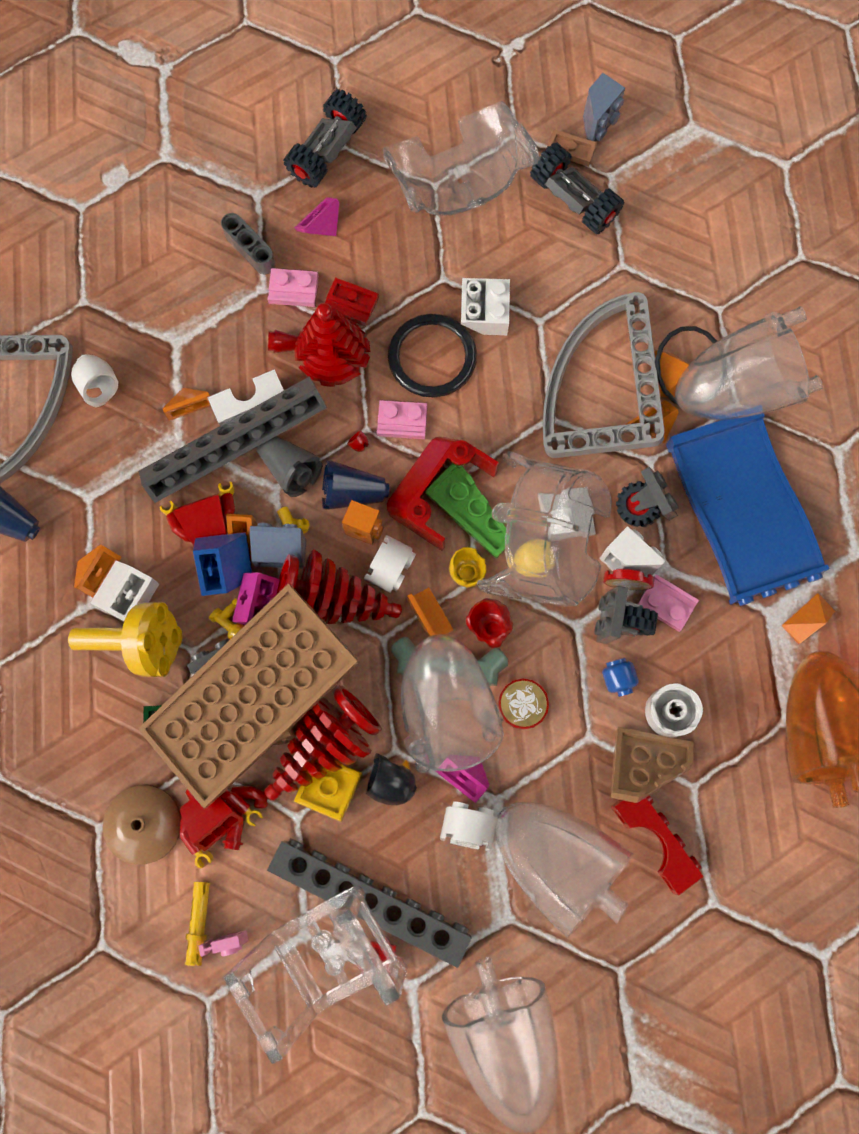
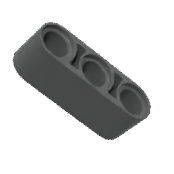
(243, 235)

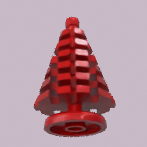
(331, 347)
(333, 593)
(324, 742)

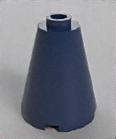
(347, 483)
(15, 519)

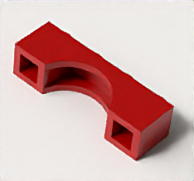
(677, 867)

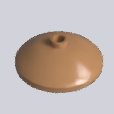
(159, 826)

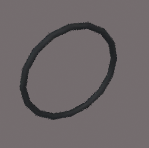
(662, 345)

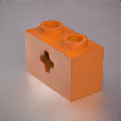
(362, 523)

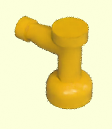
(222, 619)

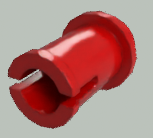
(233, 837)

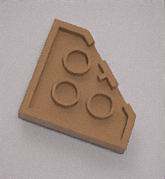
(646, 763)

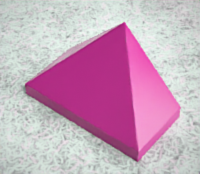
(322, 219)
(469, 781)

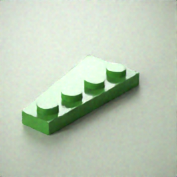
(464, 503)

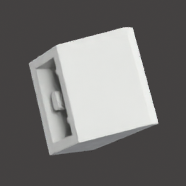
(486, 305)
(631, 552)
(123, 590)

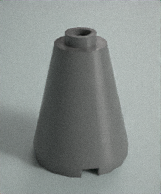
(290, 465)

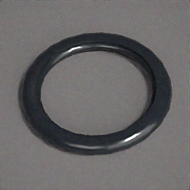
(432, 391)

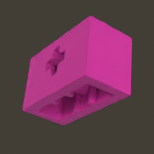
(254, 595)

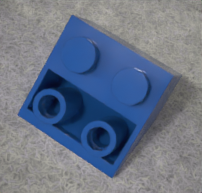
(221, 562)

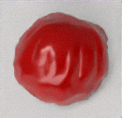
(490, 622)

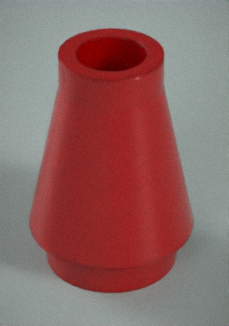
(281, 341)

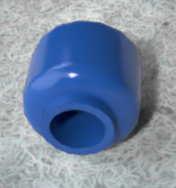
(620, 677)

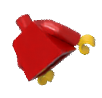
(201, 517)
(205, 826)

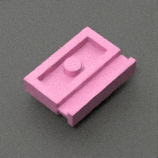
(293, 287)
(402, 419)
(670, 603)
(225, 944)

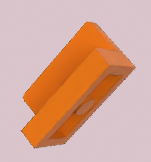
(429, 613)

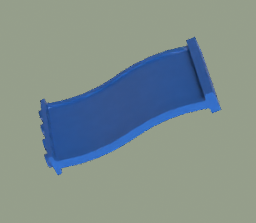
(759, 523)

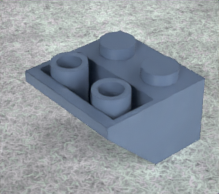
(602, 107)
(273, 544)

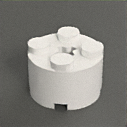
(389, 563)
(678, 724)
(468, 826)

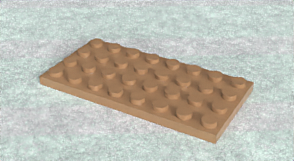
(248, 695)

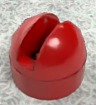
(358, 441)

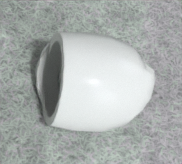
(92, 373)

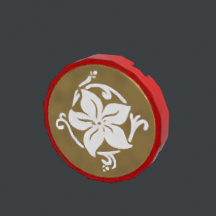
(628, 578)
(523, 704)

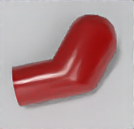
(251, 792)

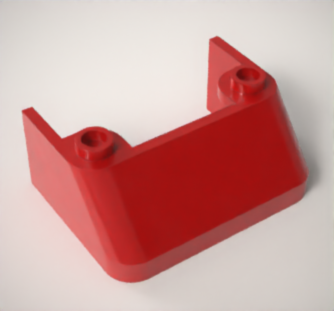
(406, 502)

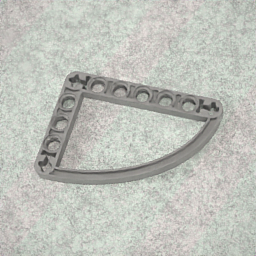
(54, 397)
(640, 430)

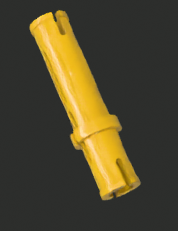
(197, 923)

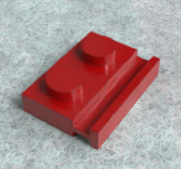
(352, 300)

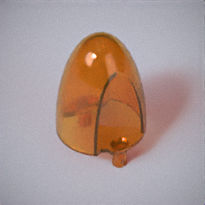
(824, 724)

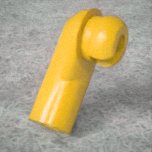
(286, 518)

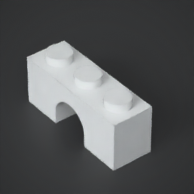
(228, 407)

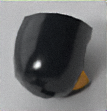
(390, 782)

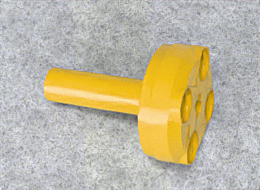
(146, 639)

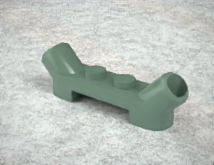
(491, 663)

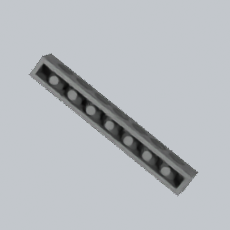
(231, 440)
(450, 952)

